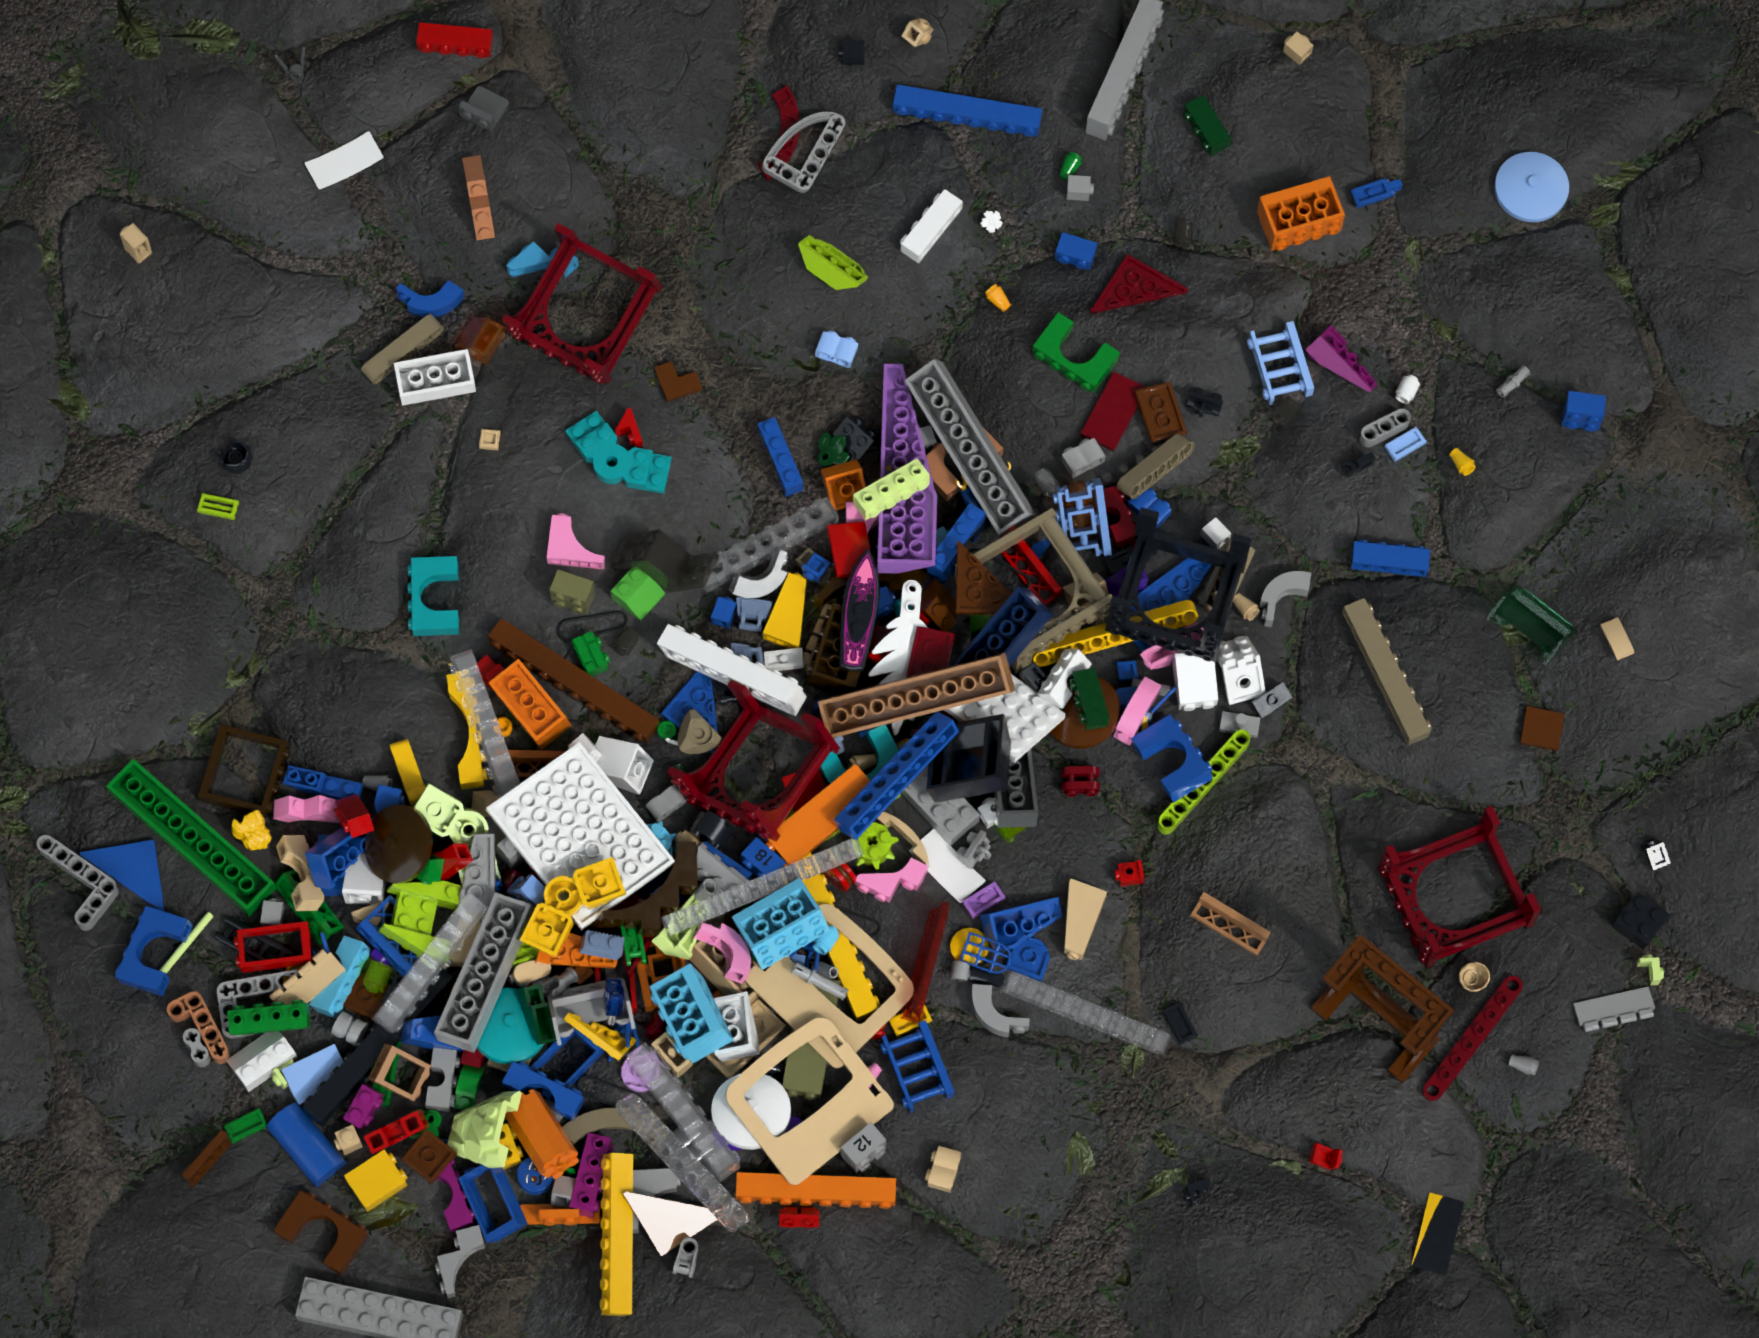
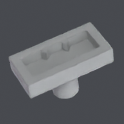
(1233, 722)

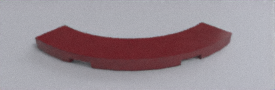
(789, 116)

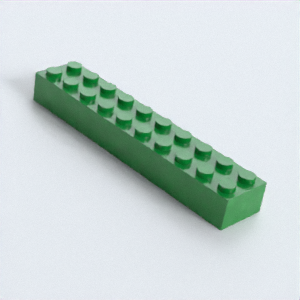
(191, 837)

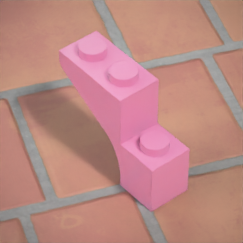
(1159, 657)
(295, 809)
(885, 884)

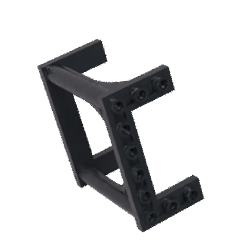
(1171, 639)

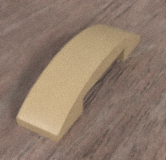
(906, 832)

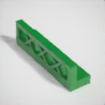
(316, 919)

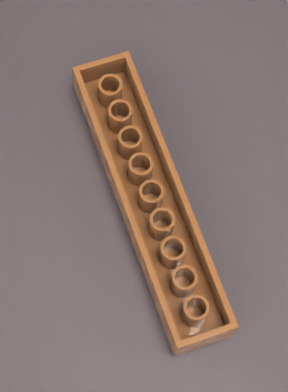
(917, 695)

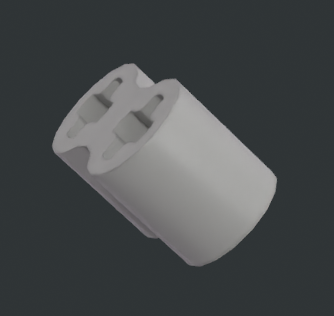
(665, 803)
(196, 1047)

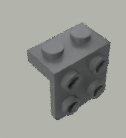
(484, 108)

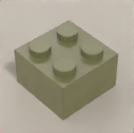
(572, 592)

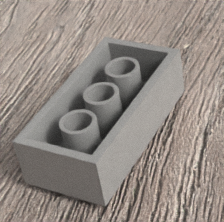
(949, 818)

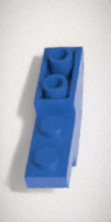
(320, 784)

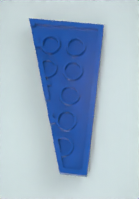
(1172, 588)

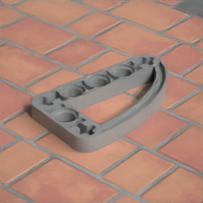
(797, 176)
(231, 999)

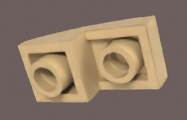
(1617, 638)

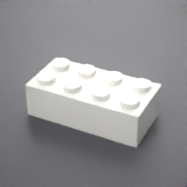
(435, 377)

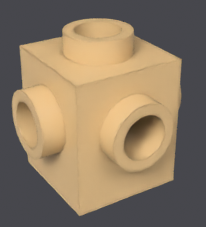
(918, 32)

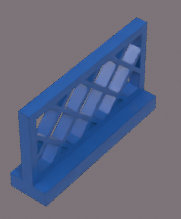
(379, 941)

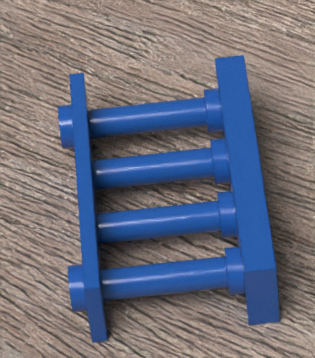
(930, 1051)

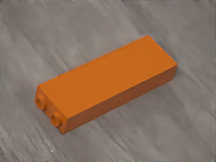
(815, 820)

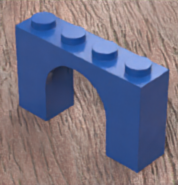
(966, 528)
(1168, 734)
(151, 924)

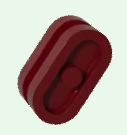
(1072, 787)

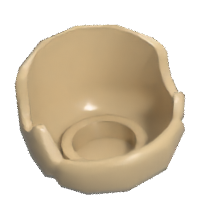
(1474, 976)

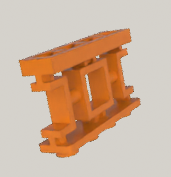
(647, 970)

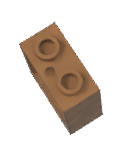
(383, 1064)

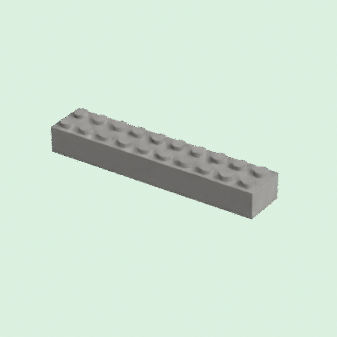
(970, 447)

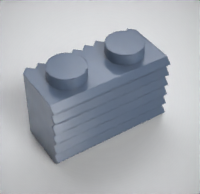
(601, 945)

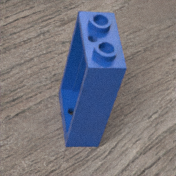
(554, 1048)
(479, 1209)

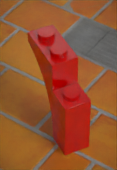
(455, 859)

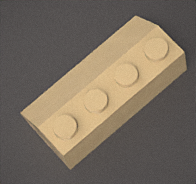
(713, 966)

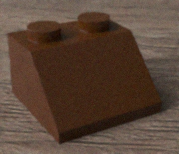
(938, 607)

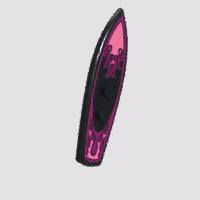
(859, 613)

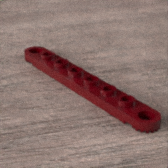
(1472, 1038)

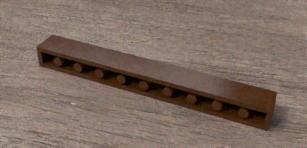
(574, 681)

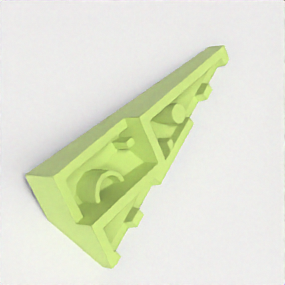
(680, 943)

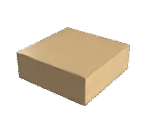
(489, 439)

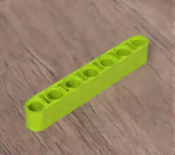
(1218, 759)

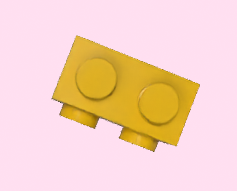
(514, 1153)

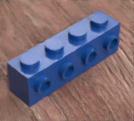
(1390, 558)

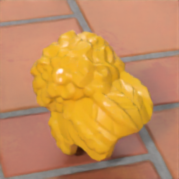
(252, 831)

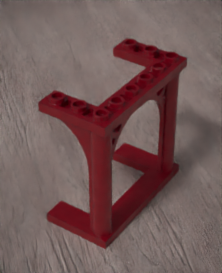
(523, 323)
(765, 822)
(1431, 949)

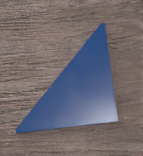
(695, 695)
(133, 867)

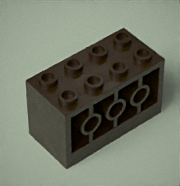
(825, 670)

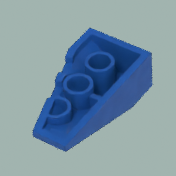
(1019, 922)

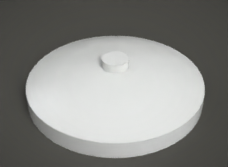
(766, 1099)

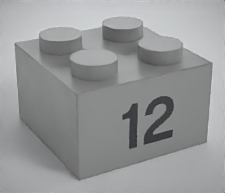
(863, 1148)

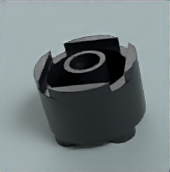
(712, 829)

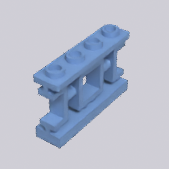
(1098, 517)

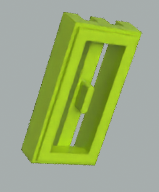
(200, 509)

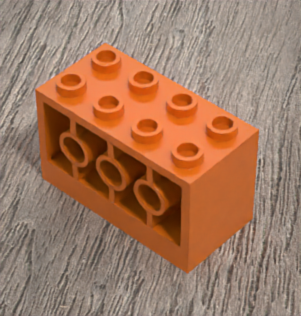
(1300, 213)
(530, 704)

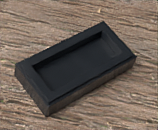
(1179, 1023)

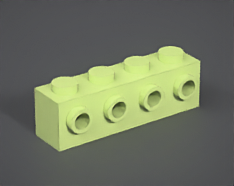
(891, 489)

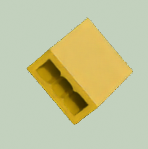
(376, 1180)

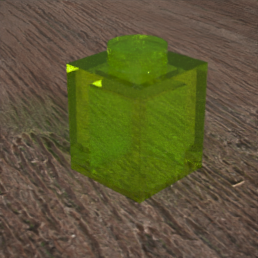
(376, 977)

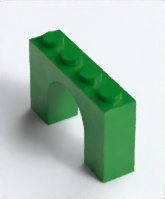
(1086, 374)

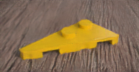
(601, 1036)

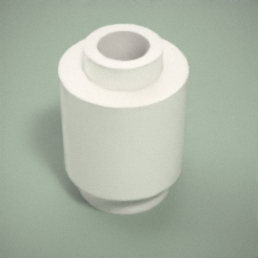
(1407, 389)

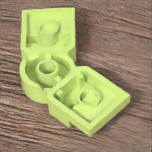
(449, 818)

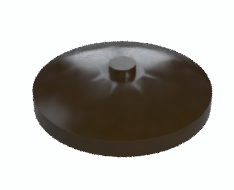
(399, 844)

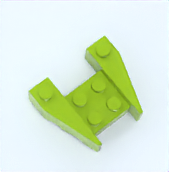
(416, 910)

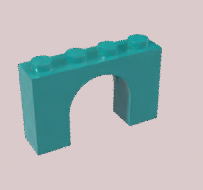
(424, 572)
(883, 746)

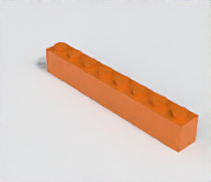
(816, 1189)

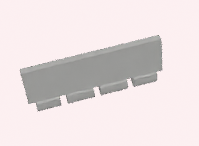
(1610, 1007)

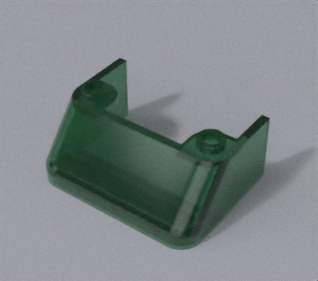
(1534, 620)

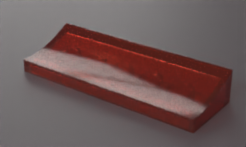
(926, 961)

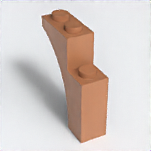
(478, 197)

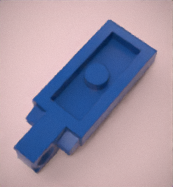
(1375, 192)

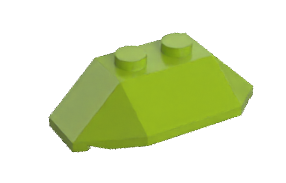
(831, 264)

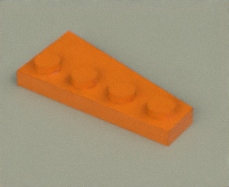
(570, 956)

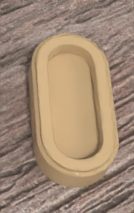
(530, 971)

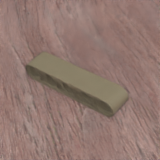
(402, 348)
(1155, 466)

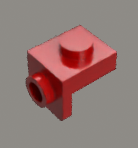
(1325, 1157)

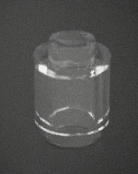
(1046, 482)

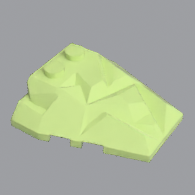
(479, 1127)

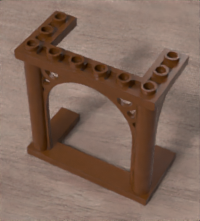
(1348, 977)

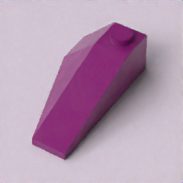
(1332, 353)

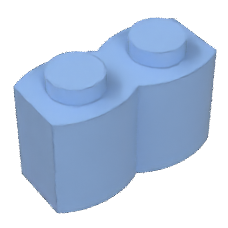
(836, 349)

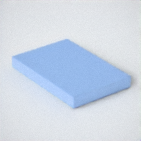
(309, 1072)

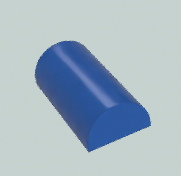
(305, 1144)

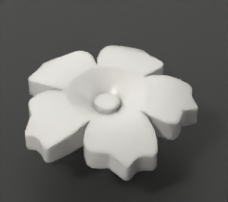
(991, 221)

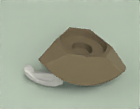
(696, 735)

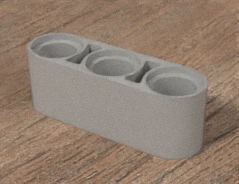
(1391, 422)

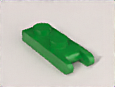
(633, 945)

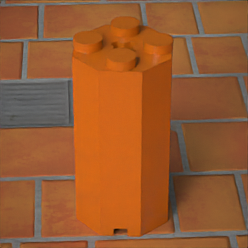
(542, 1135)

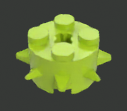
(881, 851)

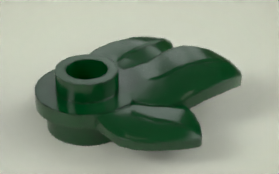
(834, 448)

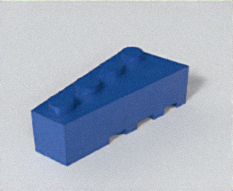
(333, 856)

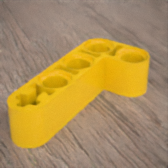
(408, 770)

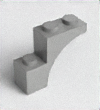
(468, 1241)

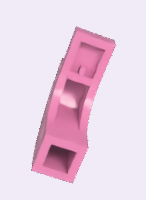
(1136, 710)
(731, 945)

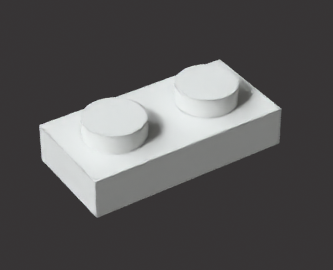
(784, 659)

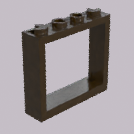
(214, 762)

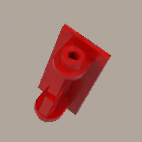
(790, 1218)

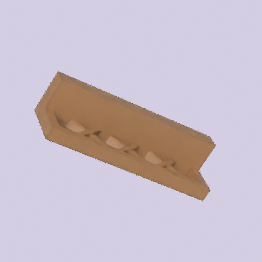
(1234, 918)

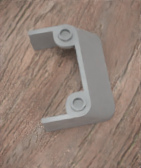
(587, 1003)

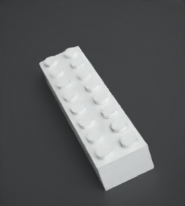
(725, 666)

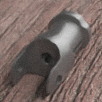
(560, 981)

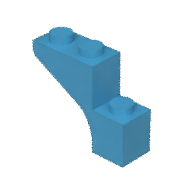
(535, 259)

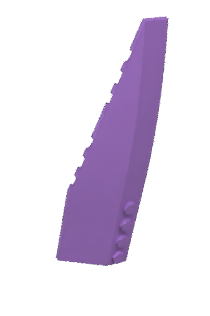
(909, 527)

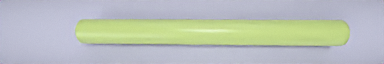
(183, 946)

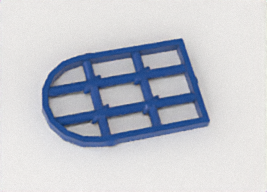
(981, 947)

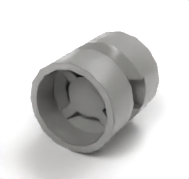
(348, 1027)

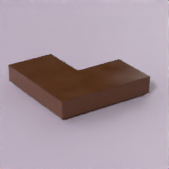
(674, 386)

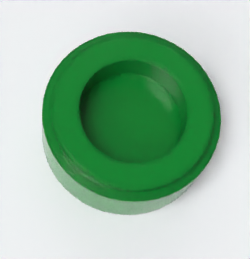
(666, 730)

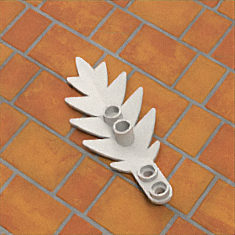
(900, 641)

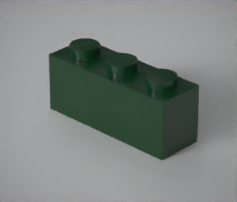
(1206, 125)
(1089, 699)

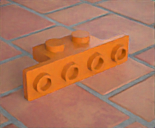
(552, 1215)

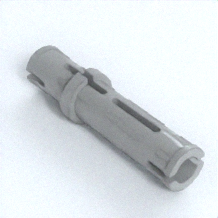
(818, 980)

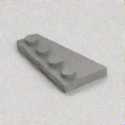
(480, 873)

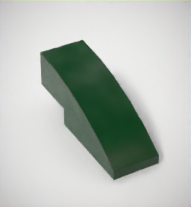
(537, 1014)

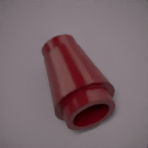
(655, 1027)

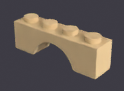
(292, 852)

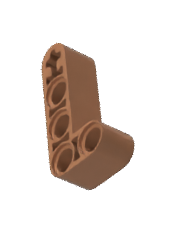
(204, 1028)

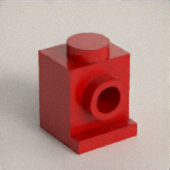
(1125, 879)

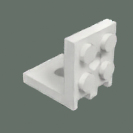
(1239, 661)

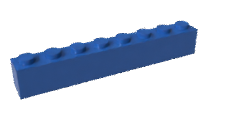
(967, 110)

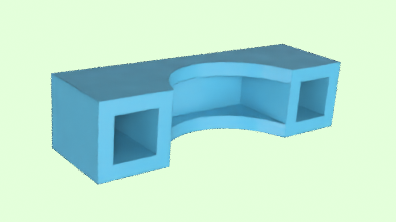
(352, 956)

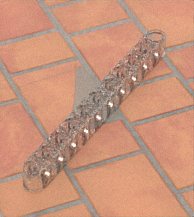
(761, 886)

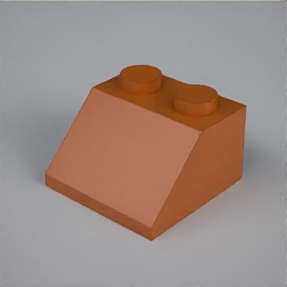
(842, 482)

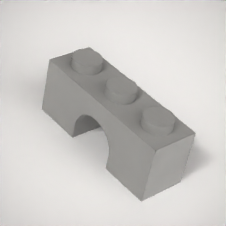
(442, 1097)

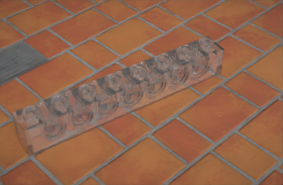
(762, 553)

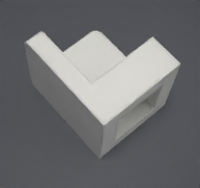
(1215, 533)

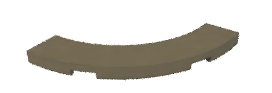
(592, 1121)

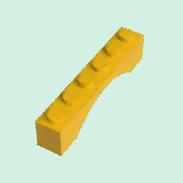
(470, 767)

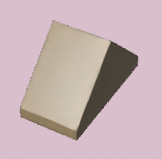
(359, 915)

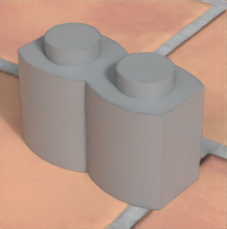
(1083, 457)

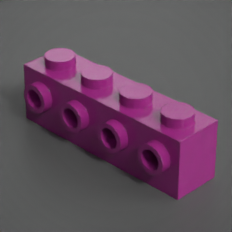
(590, 1175)

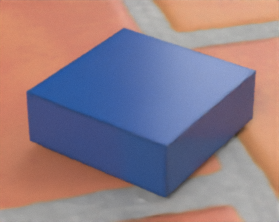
(1127, 670)

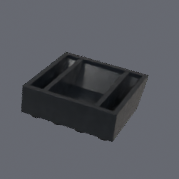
(972, 761)

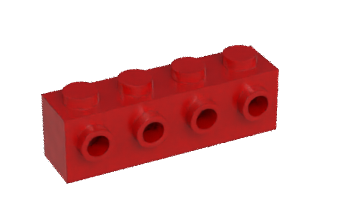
(454, 40)

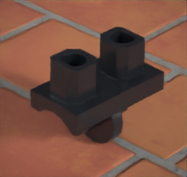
(1204, 403)

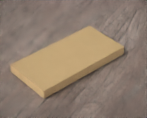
(767, 1028)

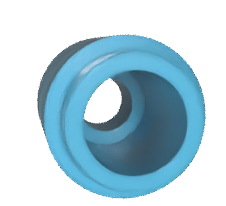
(825, 943)

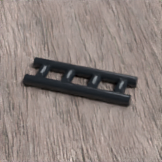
(267, 942)

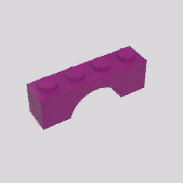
(457, 1213)

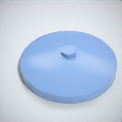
(1531, 187)

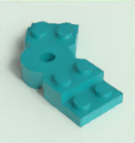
(636, 467)

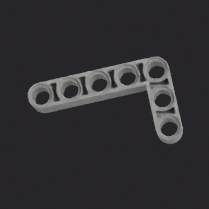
(82, 875)

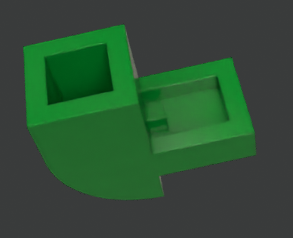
(468, 1086)

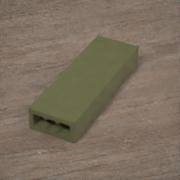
(805, 1067)

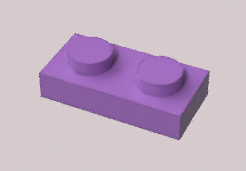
(983, 900)

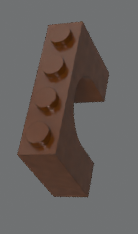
(306, 1209)

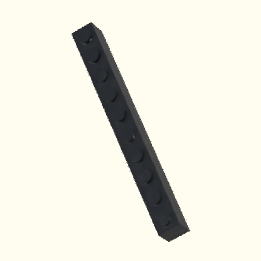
(359, 1064)

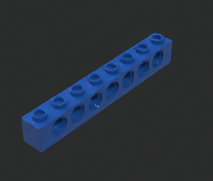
(896, 775)

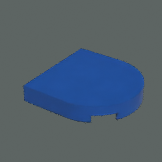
(1030, 959)

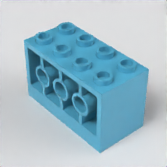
(781, 923)
(690, 1013)

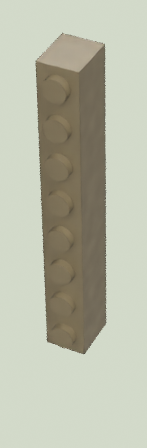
(1386, 671)

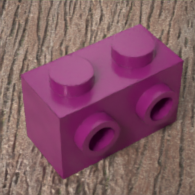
(364, 1106)

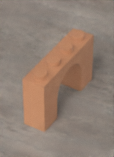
(942, 478)

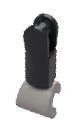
(961, 971)

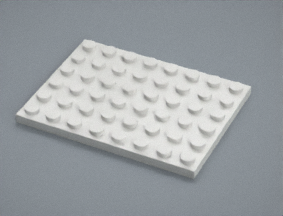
(575, 818)

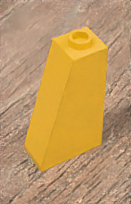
(786, 618)

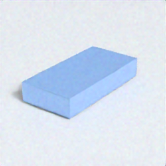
(1405, 444)

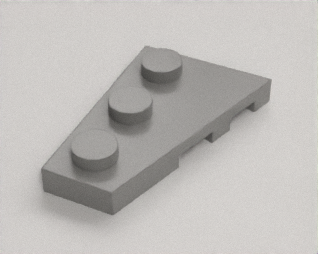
(711, 867)

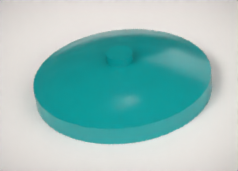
(507, 1032)

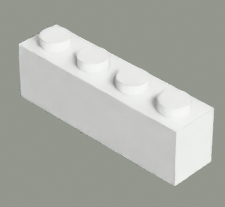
(931, 225)

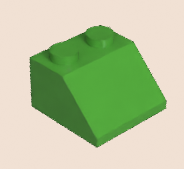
(637, 593)

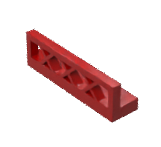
(1038, 570)

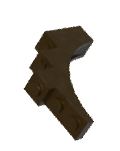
(836, 586)
(646, 915)

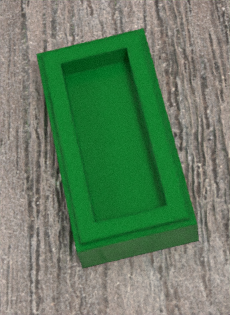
(245, 1125)

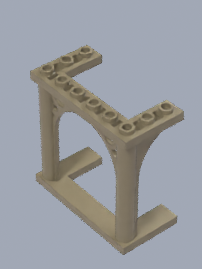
(1097, 613)

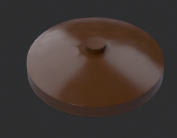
(1073, 734)

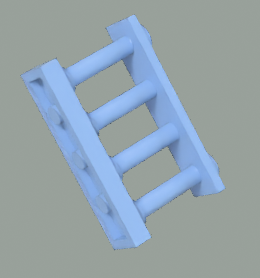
(1299, 367)

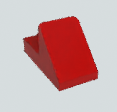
(628, 427)

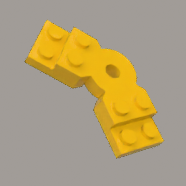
(588, 888)

